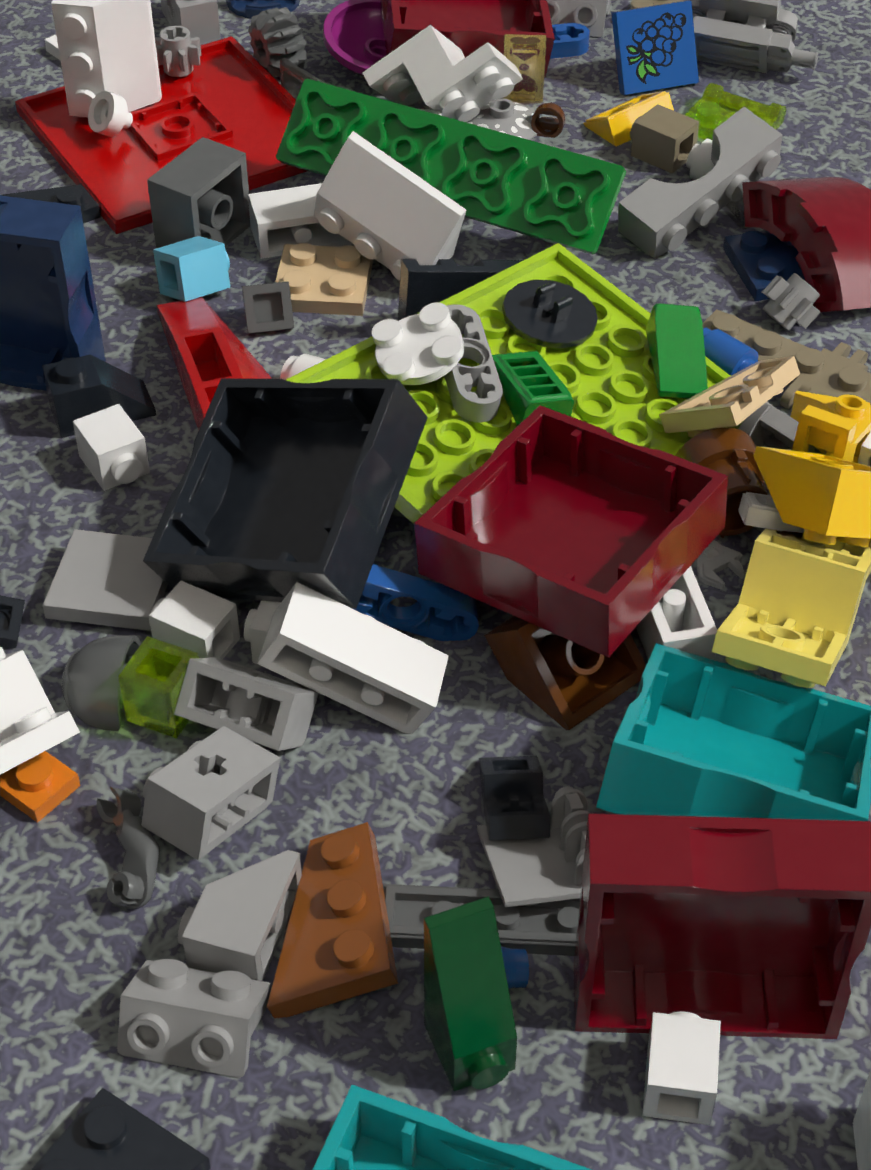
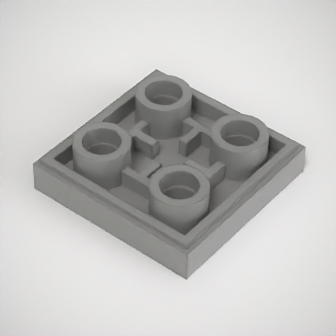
(104, 582)

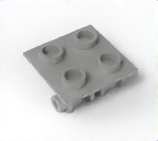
(542, 868)

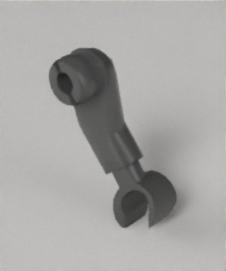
(136, 881)

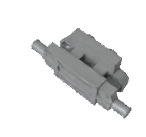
(748, 35)

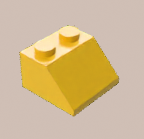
(819, 494)

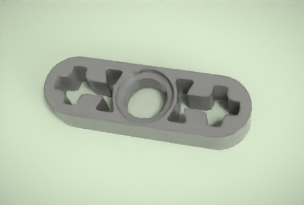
(468, 404)

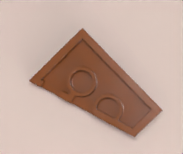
(337, 927)

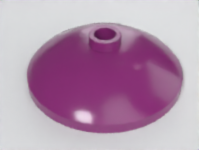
(355, 34)

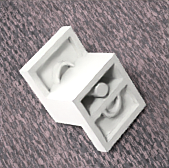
(440, 74)
(26, 714)

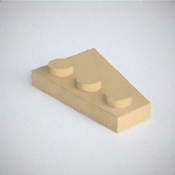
(732, 398)

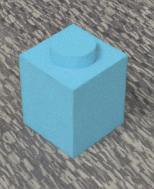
(192, 268)

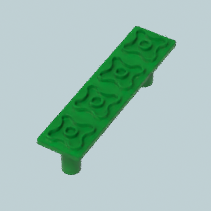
(485, 171)

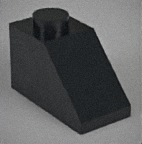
(90, 385)

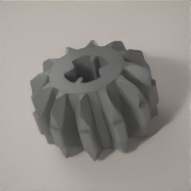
(275, 37)

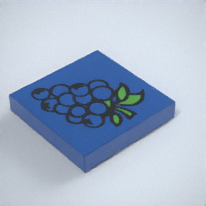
(655, 47)

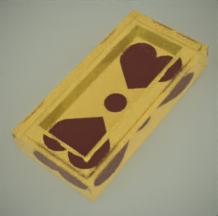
(529, 57)

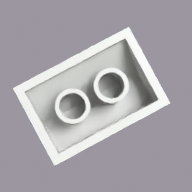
(107, 49)
(386, 208)

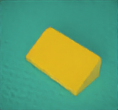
(617, 122)

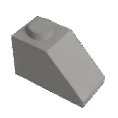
(242, 917)

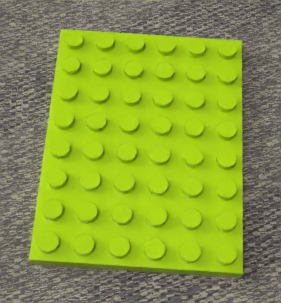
(605, 375)

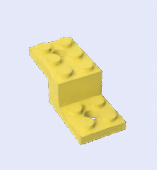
(795, 607)

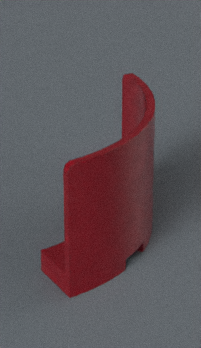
(829, 228)

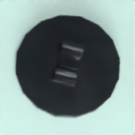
(549, 313)

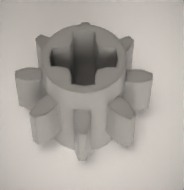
(177, 51)
(791, 301)

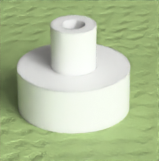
(109, 114)

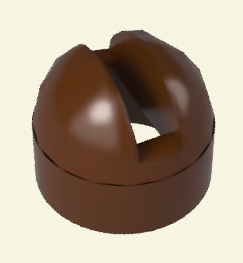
(541, 124)

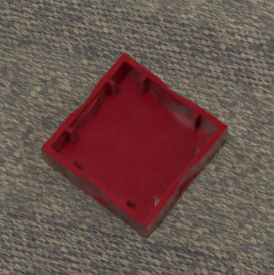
(572, 528)
(721, 922)

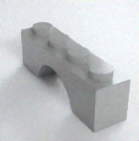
(664, 213)

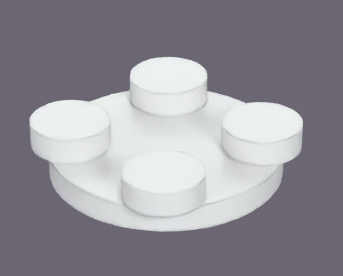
(418, 346)

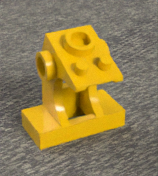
(831, 424)

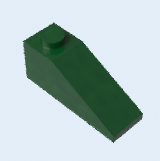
(468, 996)

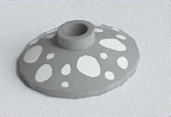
(507, 118)

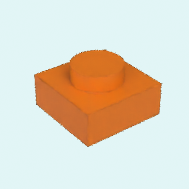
(38, 785)

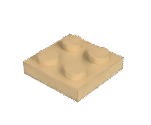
(325, 278)

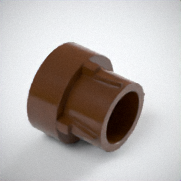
(732, 454)

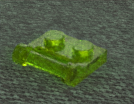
(718, 106)

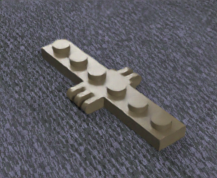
(820, 372)

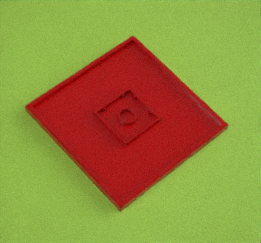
(222, 99)

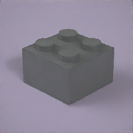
(201, 195)

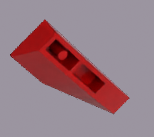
(204, 352)

